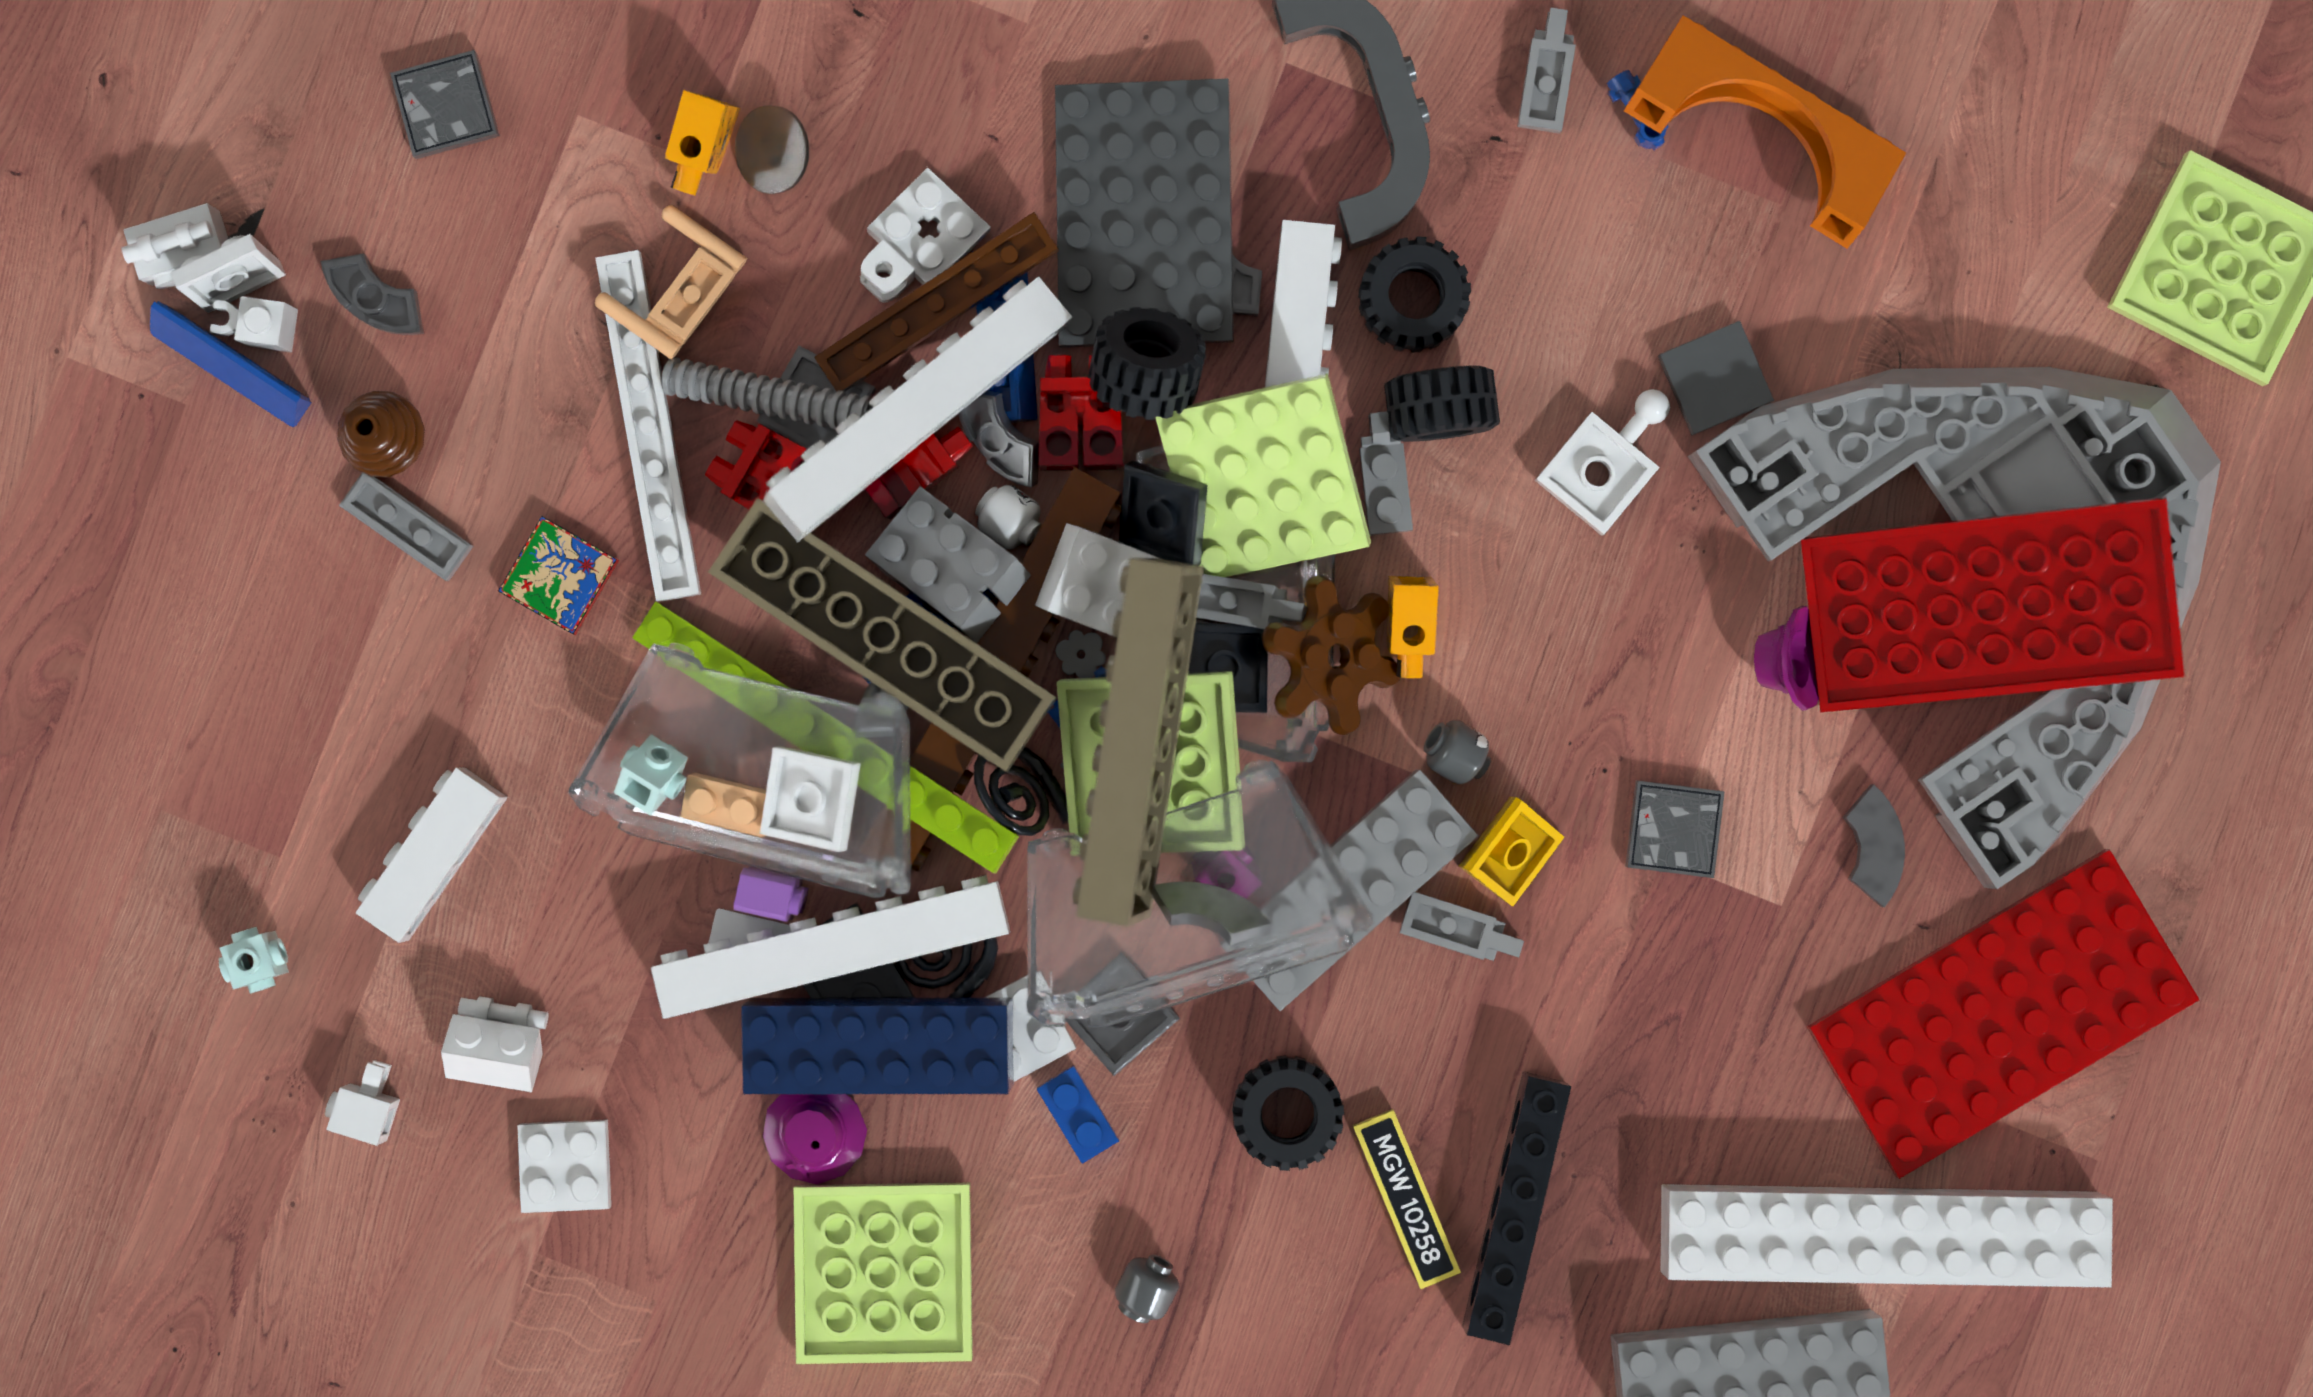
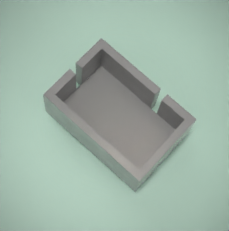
(947, 564)

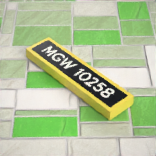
(1406, 1199)

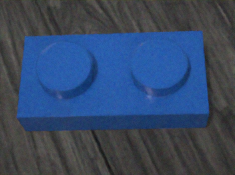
(1078, 1114)

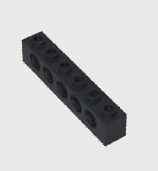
(1516, 1208)

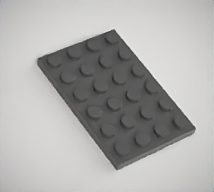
(1144, 204)

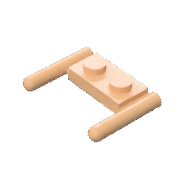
(688, 296)

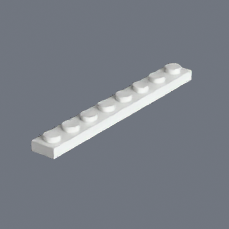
(649, 434)

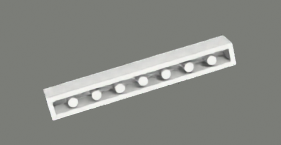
(916, 408)
(830, 949)

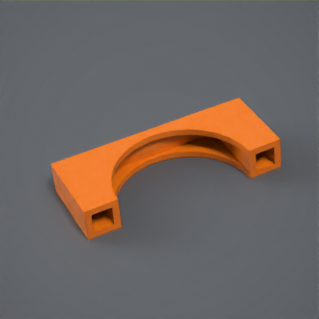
(1848, 159)

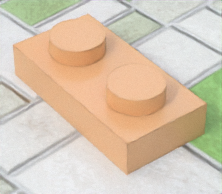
(723, 804)

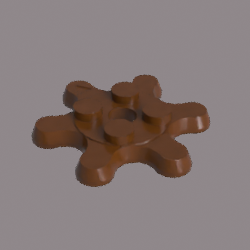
(1308, 648)

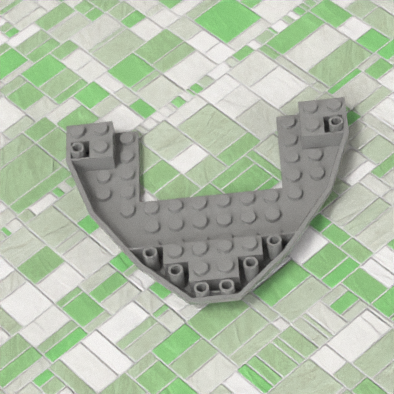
(1986, 449)

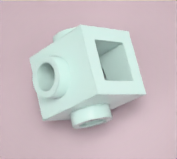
(651, 774)
(268, 957)

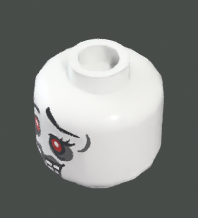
(1008, 517)

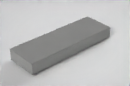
(406, 526)

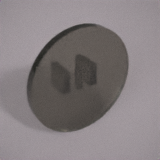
(772, 149)

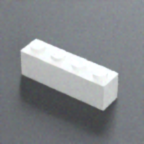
(1301, 301)
(430, 854)

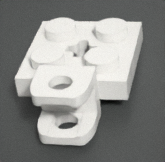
(901, 248)

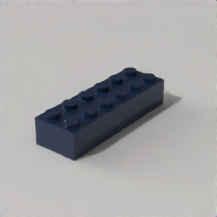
(877, 1045)

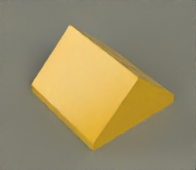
(1511, 850)

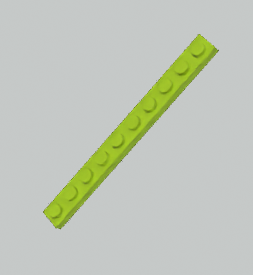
(930, 803)

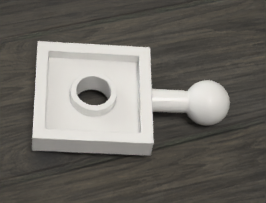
(1626, 465)

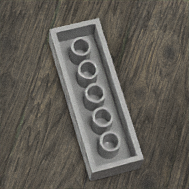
(1387, 860)
(1757, 1358)

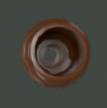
(395, 435)

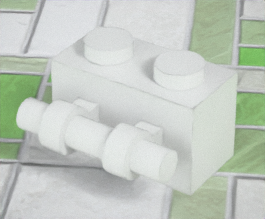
(170, 240)
(494, 1050)

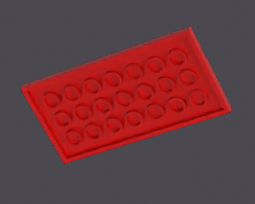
(1994, 606)
(2003, 1013)

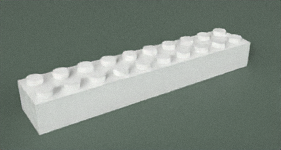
(1886, 1235)

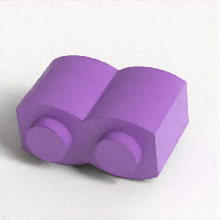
(770, 894)

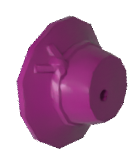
(1787, 661)
(800, 1119)

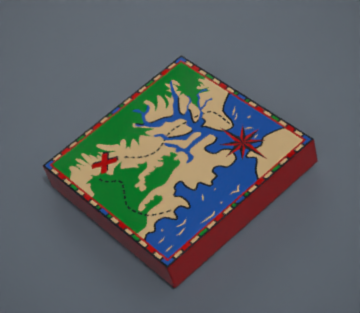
(558, 575)

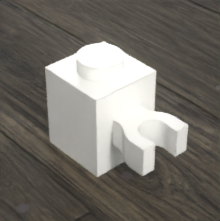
(259, 323)
(364, 1110)

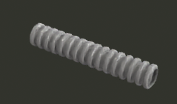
(760, 393)

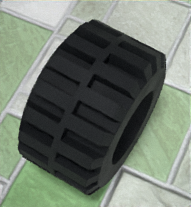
(1423, 258)
(1146, 363)
(1442, 403)
(1297, 1150)

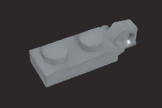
(1547, 76)
(1384, 479)
(1246, 603)
(1457, 928)

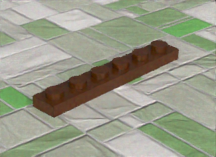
(936, 303)

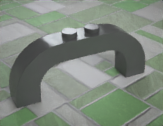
(1401, 114)

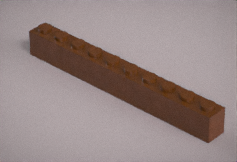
(1015, 632)

